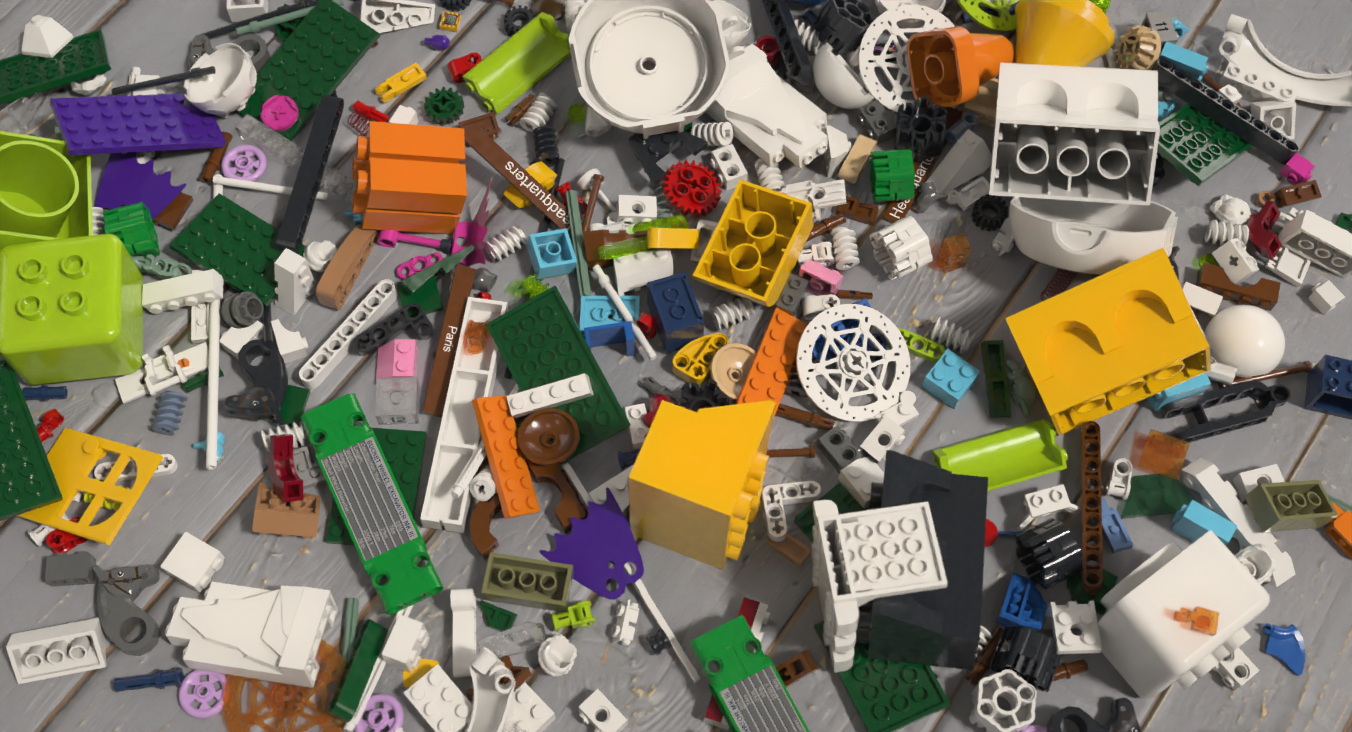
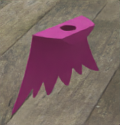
(474, 233)

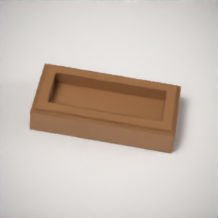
(791, 549)

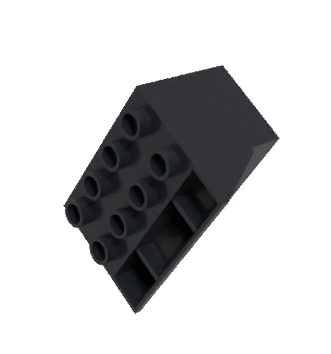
(942, 623)

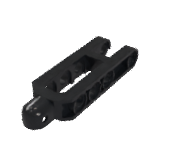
(1265, 397)

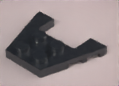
(657, 146)

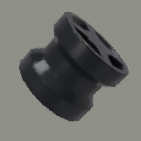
(659, 642)

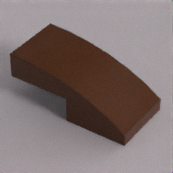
(858, 211)

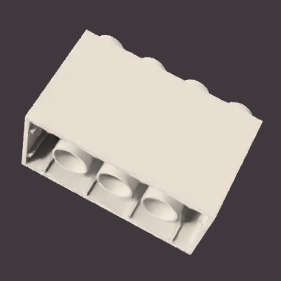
(1075, 133)

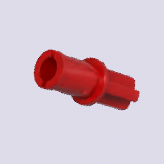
(370, 112)

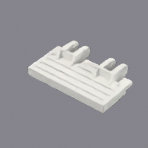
(1287, 262)

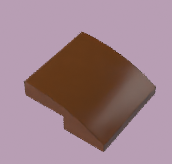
(173, 212)

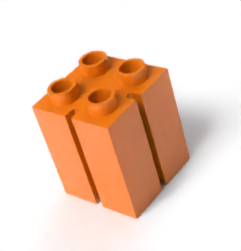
(409, 177)

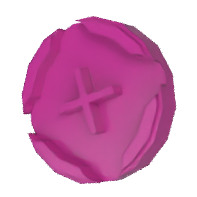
(279, 113)

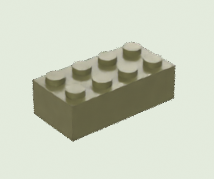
(1291, 506)
(527, 582)

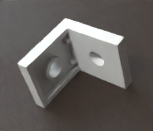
(1073, 615)

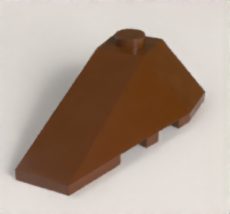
(598, 238)

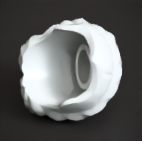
(89, 85)
(1229, 210)
(319, 255)
(1258, 562)
(557, 655)

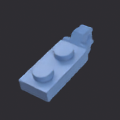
(1114, 529)

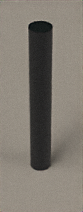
(267, 325)

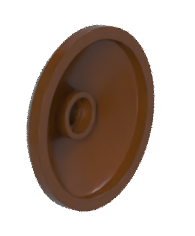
(546, 426)

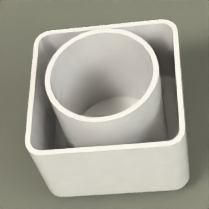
(1140, 625)

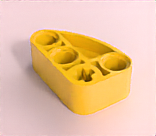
(672, 238)
(693, 357)

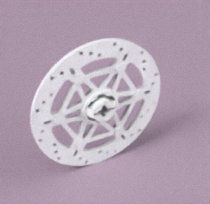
(902, 62)
(844, 362)

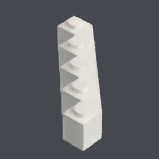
(1222, 499)

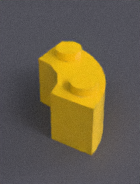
(539, 172)

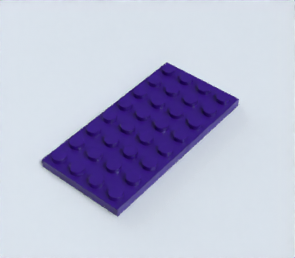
(134, 124)

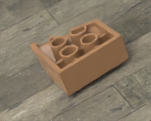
(285, 518)

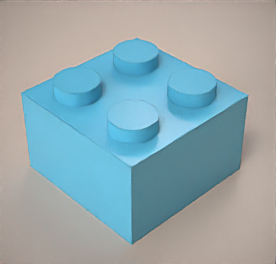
(551, 253)
(951, 378)

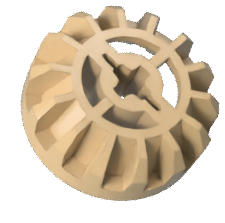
(1143, 50)

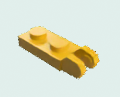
(400, 82)

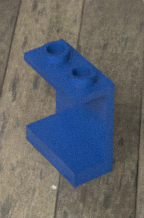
(611, 334)

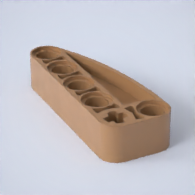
(345, 267)

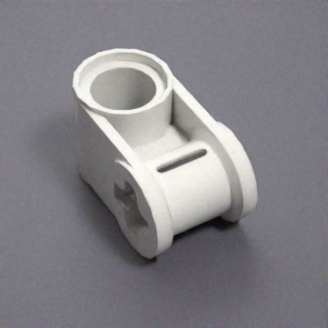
(814, 305)
(1119, 483)

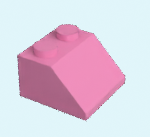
(821, 279)
(397, 359)

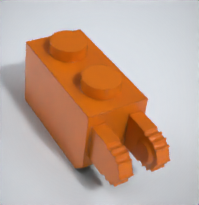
(1341, 530)

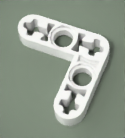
(780, 499)

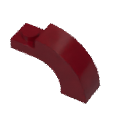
(1259, 228)
(281, 469)

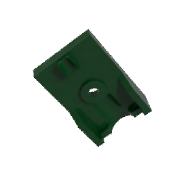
(840, 496)

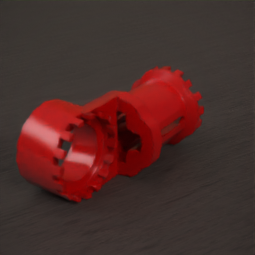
(562, 191)
(647, 324)
(49, 422)

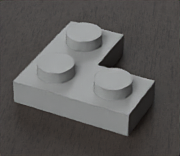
(306, 470)

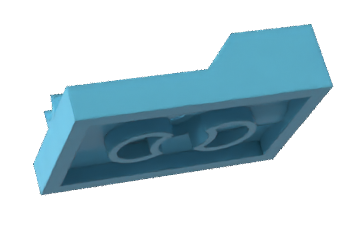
(598, 308)

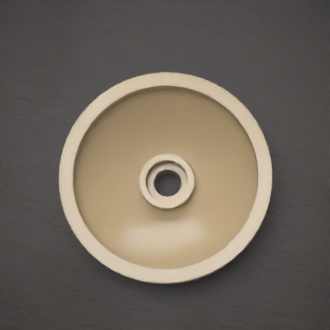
(729, 360)

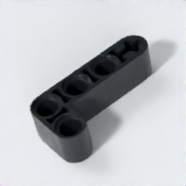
(390, 332)

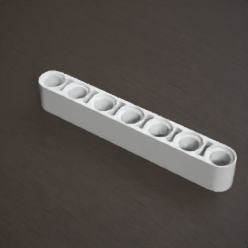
(345, 342)

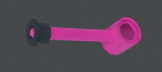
(389, 239)

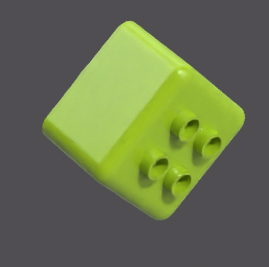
(42, 190)
(70, 309)

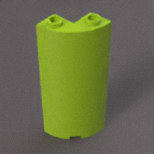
(518, 63)
(1006, 455)

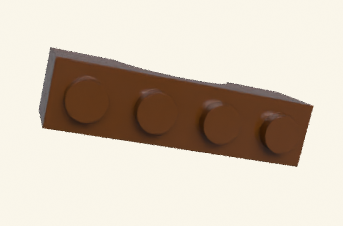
(1261, 295)
(569, 505)

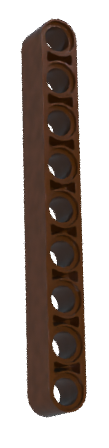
(1091, 515)

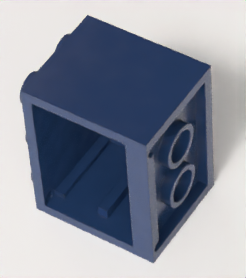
(675, 311)
(1330, 387)

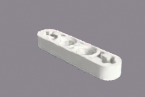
(100, 469)

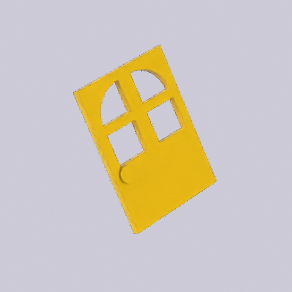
(72, 462)

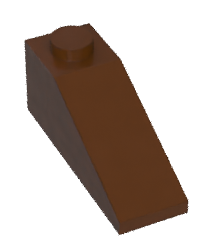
(796, 668)

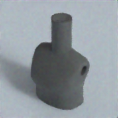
(484, 279)

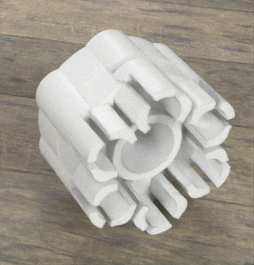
(904, 244)
(1012, 688)

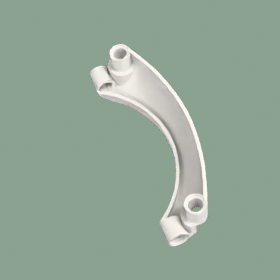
(1251, 54)
(490, 698)

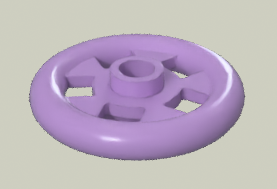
(231, 156)
(390, 703)
(204, 710)

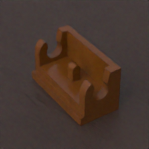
(1298, 193)

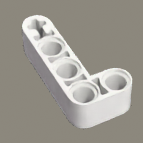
(464, 630)

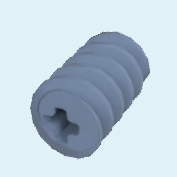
(168, 411)

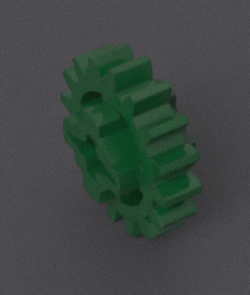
(444, 105)

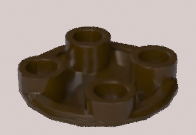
(551, 7)

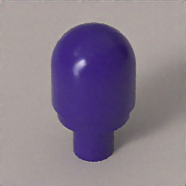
(438, 42)

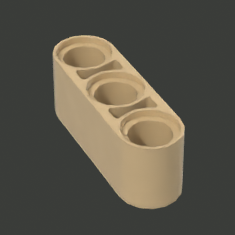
(857, 159)

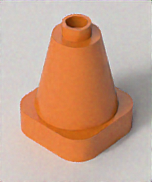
(953, 63)

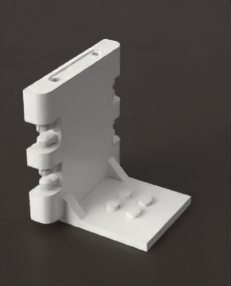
(866, 559)

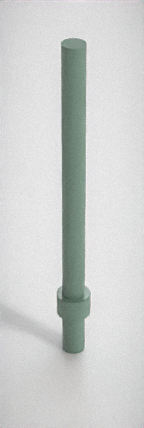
(255, 26)

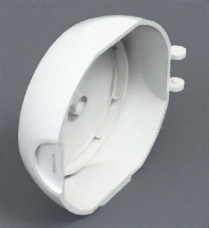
(679, 36)
(1089, 234)

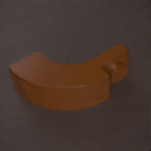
(480, 526)

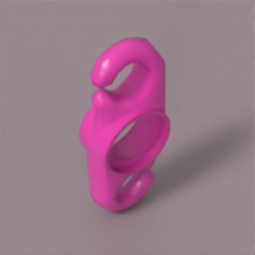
(411, 264)

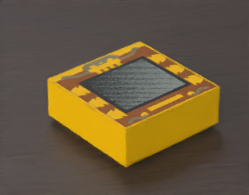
(450, 21)

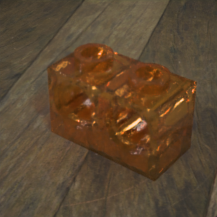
(953, 253)

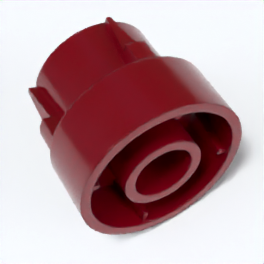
(770, 47)

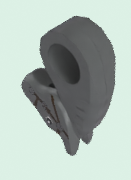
(249, 42)
(117, 608)

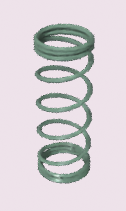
(661, 213)

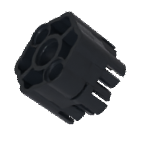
(844, 21)
(921, 129)
(704, 397)
(1052, 549)
(1027, 654)

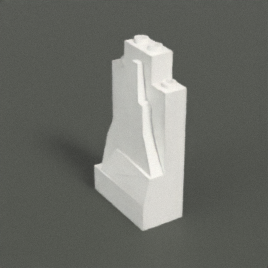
(769, 112)
(254, 631)

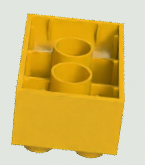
(756, 243)

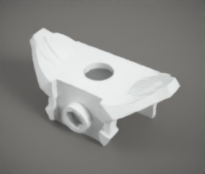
(1046, 503)

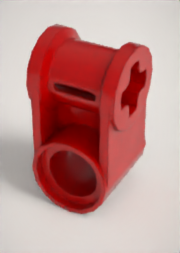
(460, 66)
(67, 540)

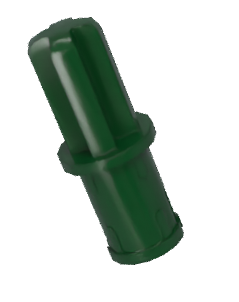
(199, 381)

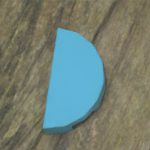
(1165, 109)

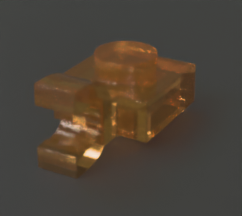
(1201, 619)

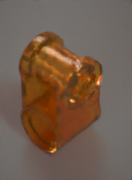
(476, 336)

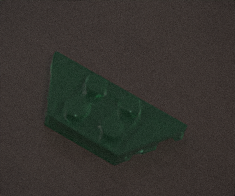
(1155, 496)

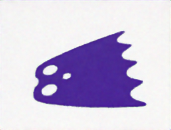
(130, 182)
(594, 543)

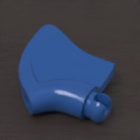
(1286, 646)

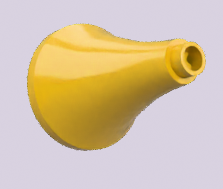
(1061, 32)

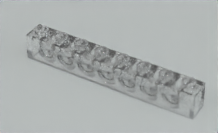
(291, 155)

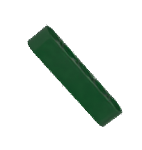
(357, 670)

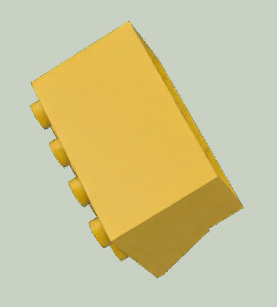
(1111, 342)
(701, 479)

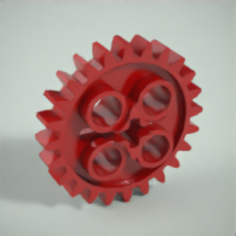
(691, 188)

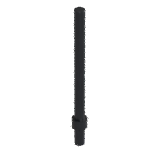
(232, 27)
(195, 73)

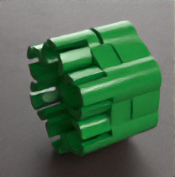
(892, 175)
(134, 228)

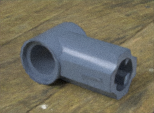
(956, 131)

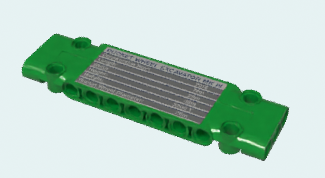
(371, 503)
(746, 682)

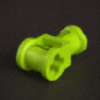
(574, 616)

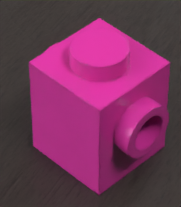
(1297, 170)

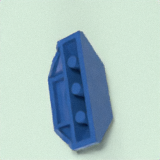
(838, 326)
(1022, 604)

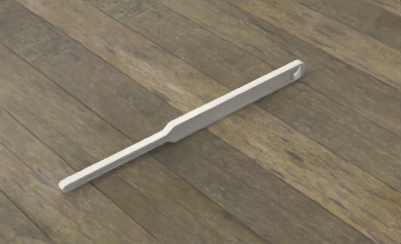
(639, 586)

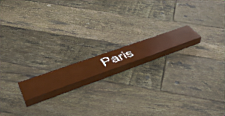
(448, 341)

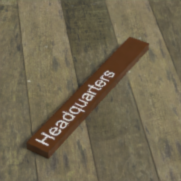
(518, 177)
(899, 208)

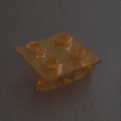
(1163, 454)

